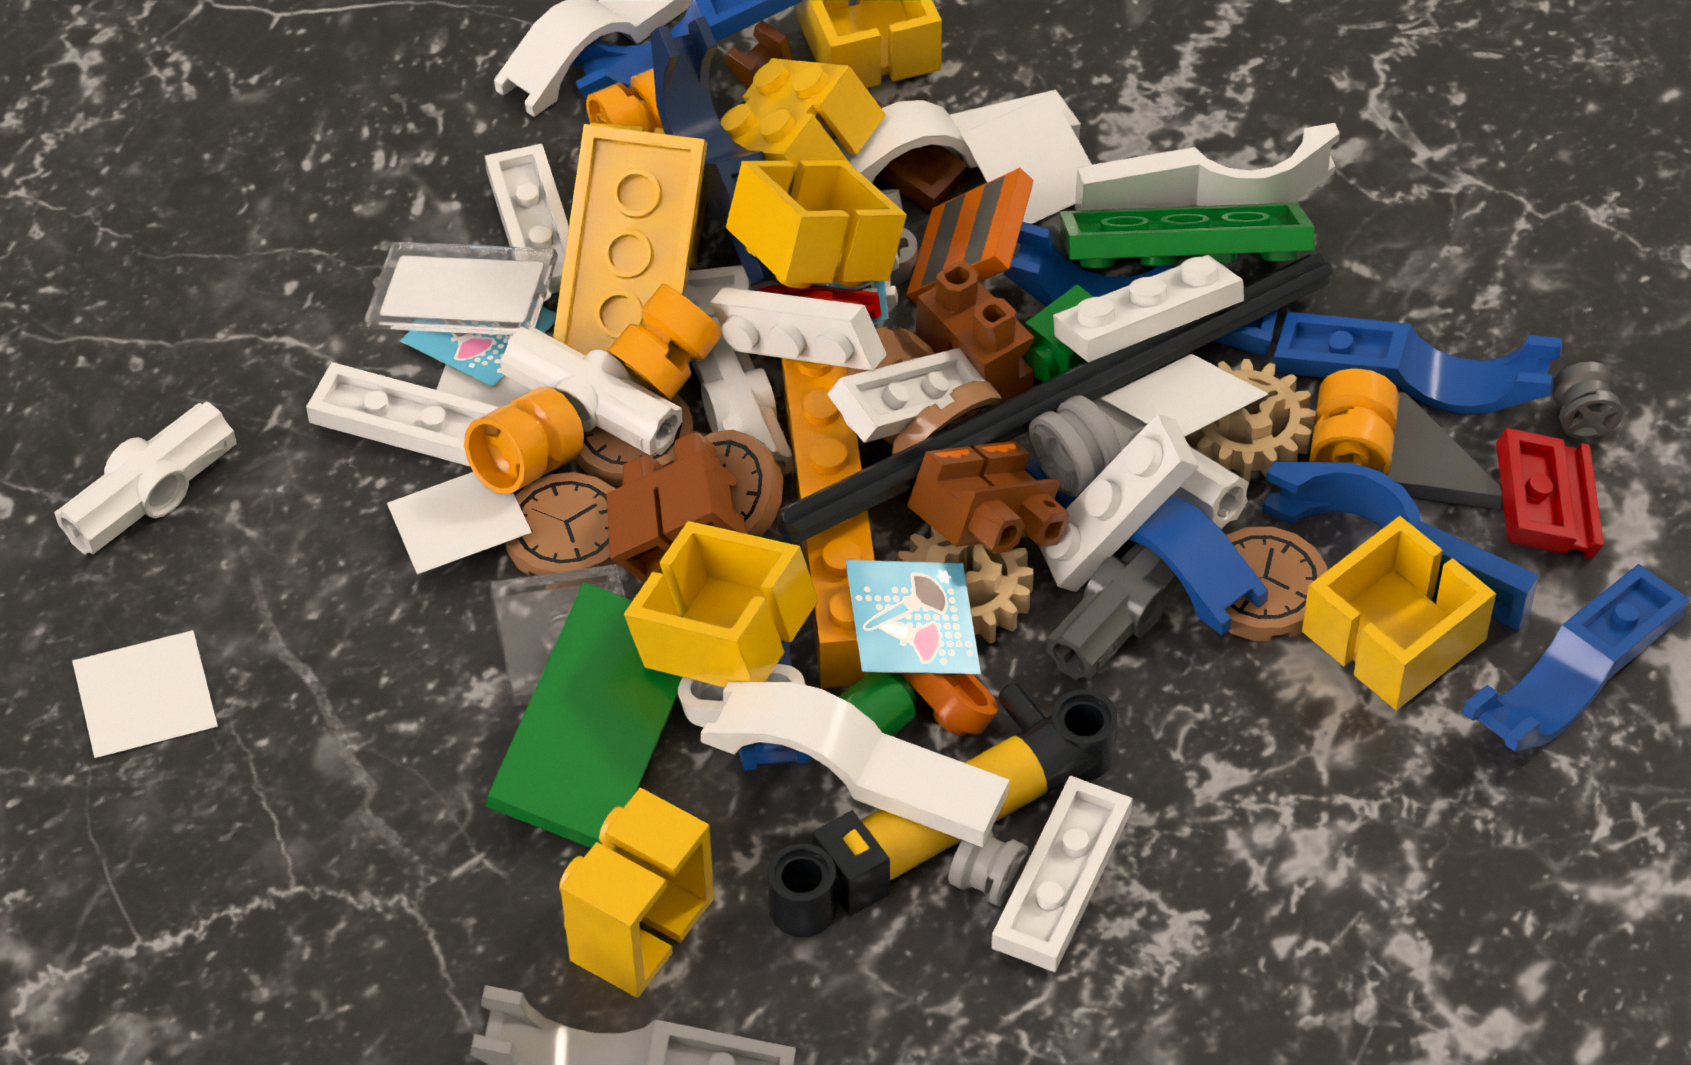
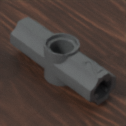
(1119, 601)

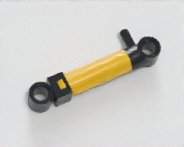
(859, 857)

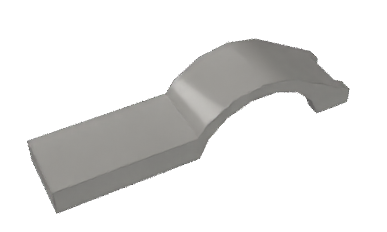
(525, 1037)

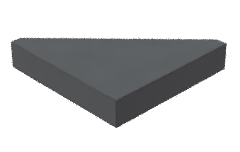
(1435, 465)

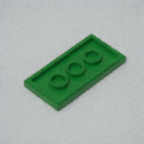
(585, 725)

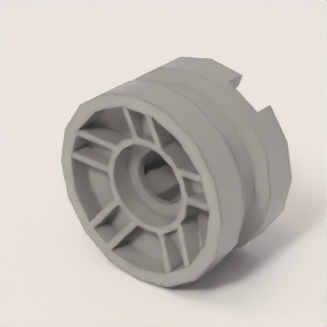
(1073, 444)

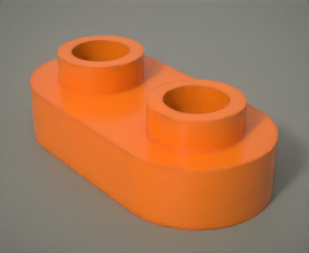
(958, 700)

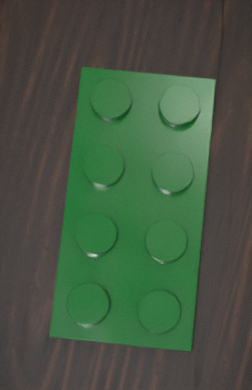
(1170, 232)

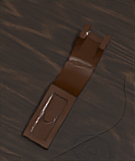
(920, 174)

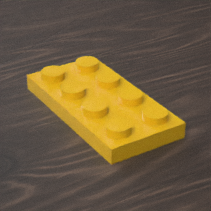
(626, 230)

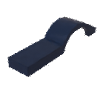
(687, 110)

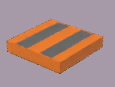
(975, 229)

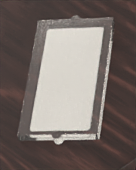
(461, 288)

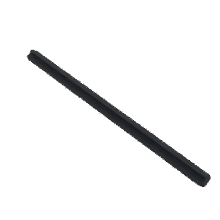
(1012, 417)

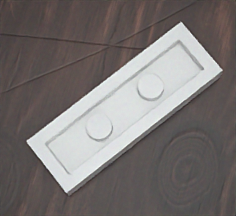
(529, 202)
(1148, 307)
(798, 328)
(891, 396)
(394, 412)
(1120, 501)
(1061, 874)

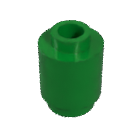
(883, 699)

